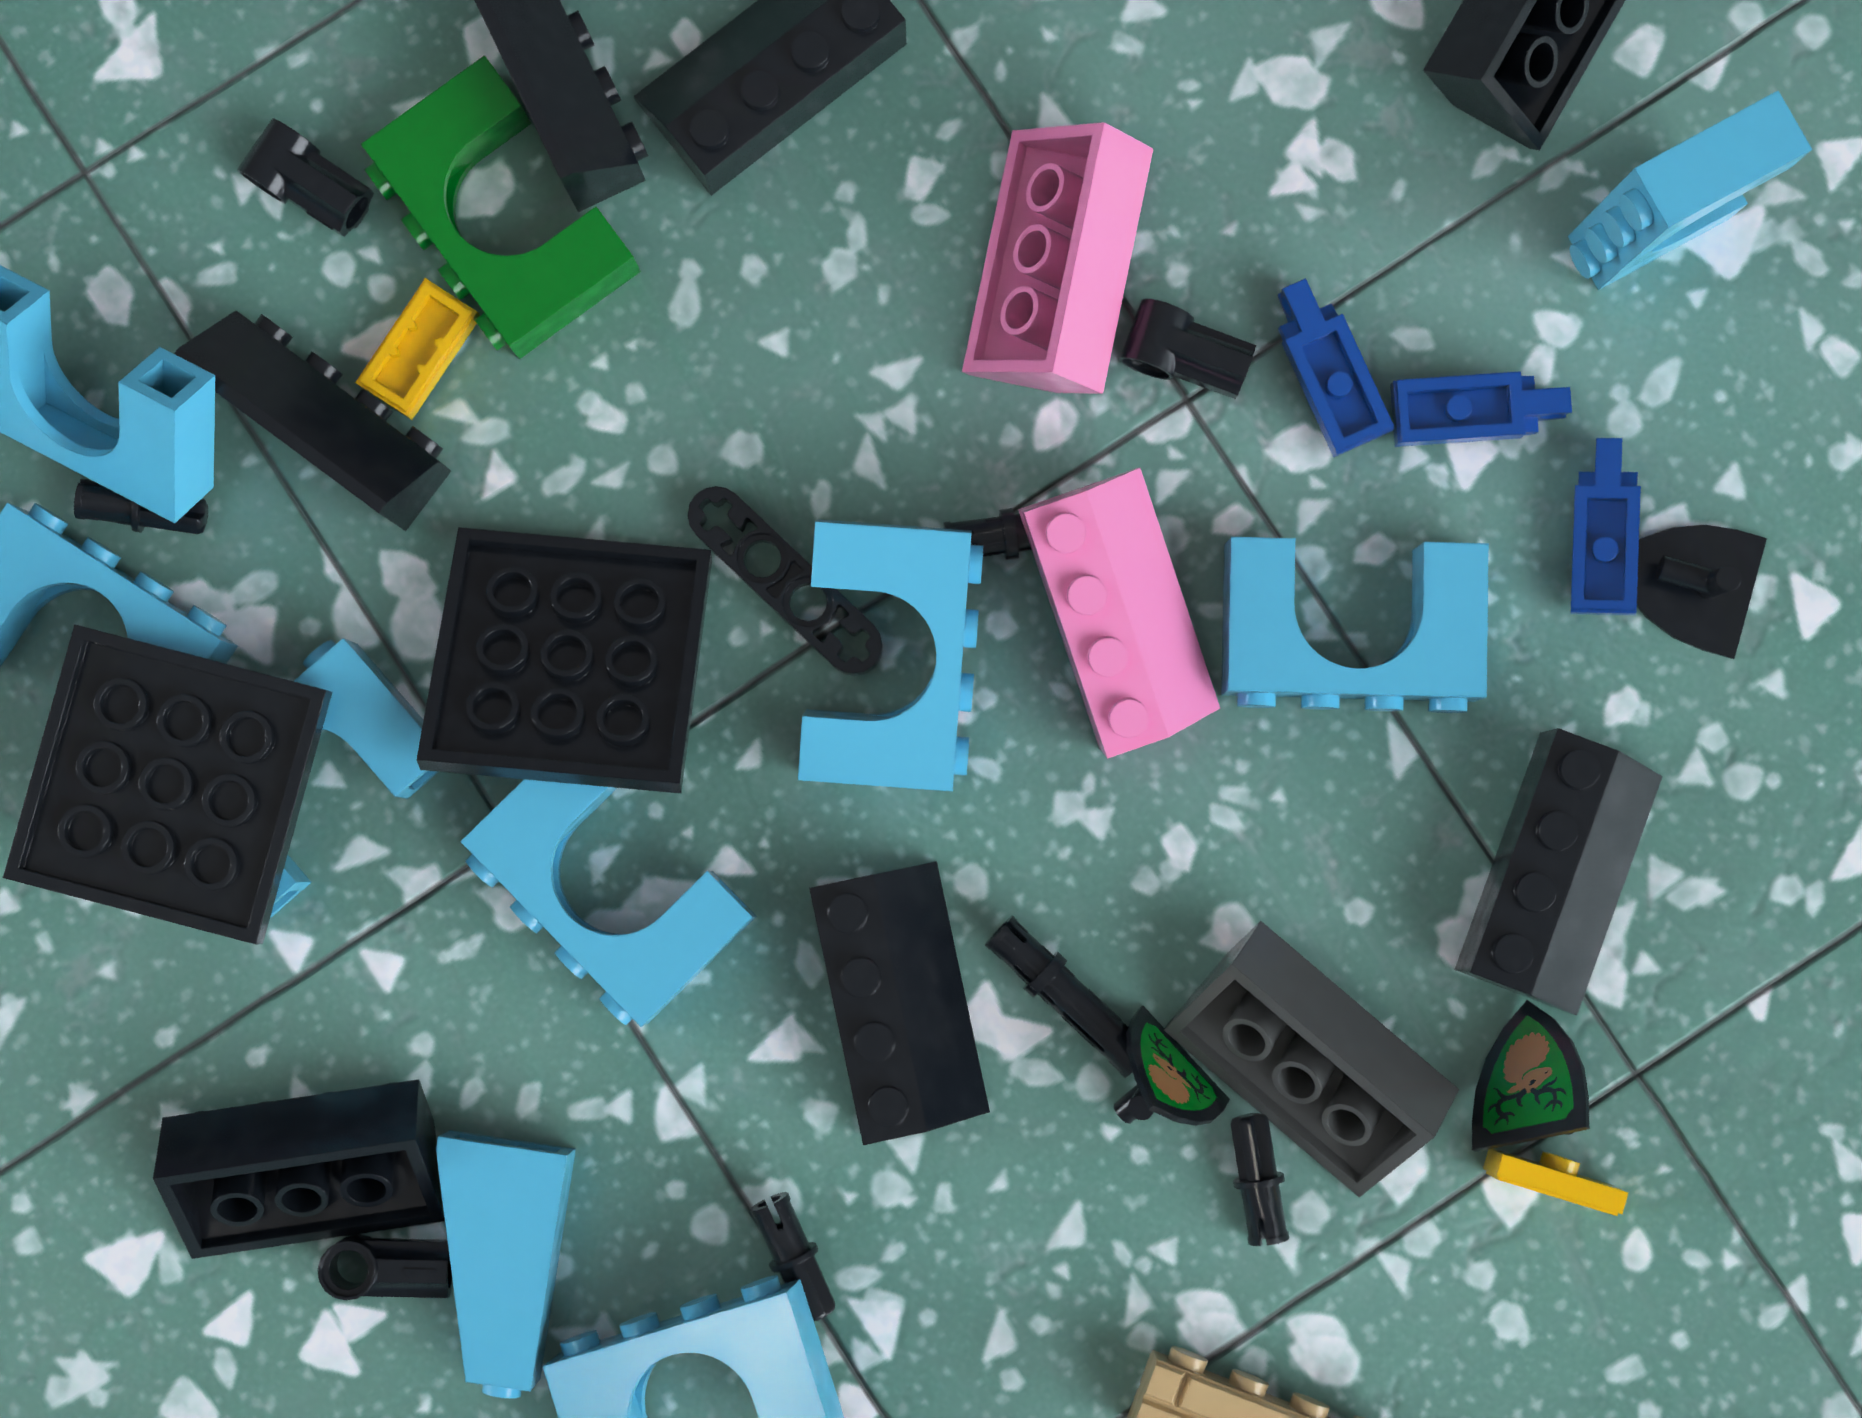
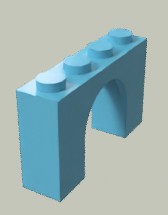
(1686, 190)
(166, 422)
(45, 563)
(1437, 663)
(371, 719)
(919, 741)
(640, 970)
(760, 1336)

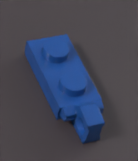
(1331, 371)
(1472, 408)
(1606, 536)

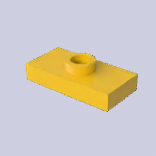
(418, 349)
(1556, 1178)

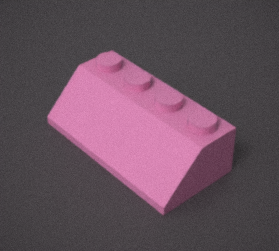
(1058, 258)
(1120, 612)

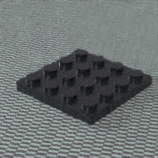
(566, 660)
(167, 785)

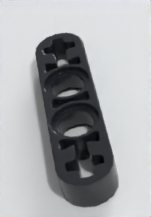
(780, 586)

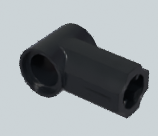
(294, 170)
(1170, 344)
(394, 1268)

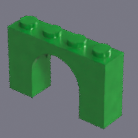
(425, 162)

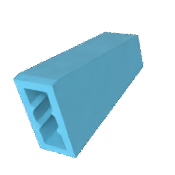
(504, 1248)

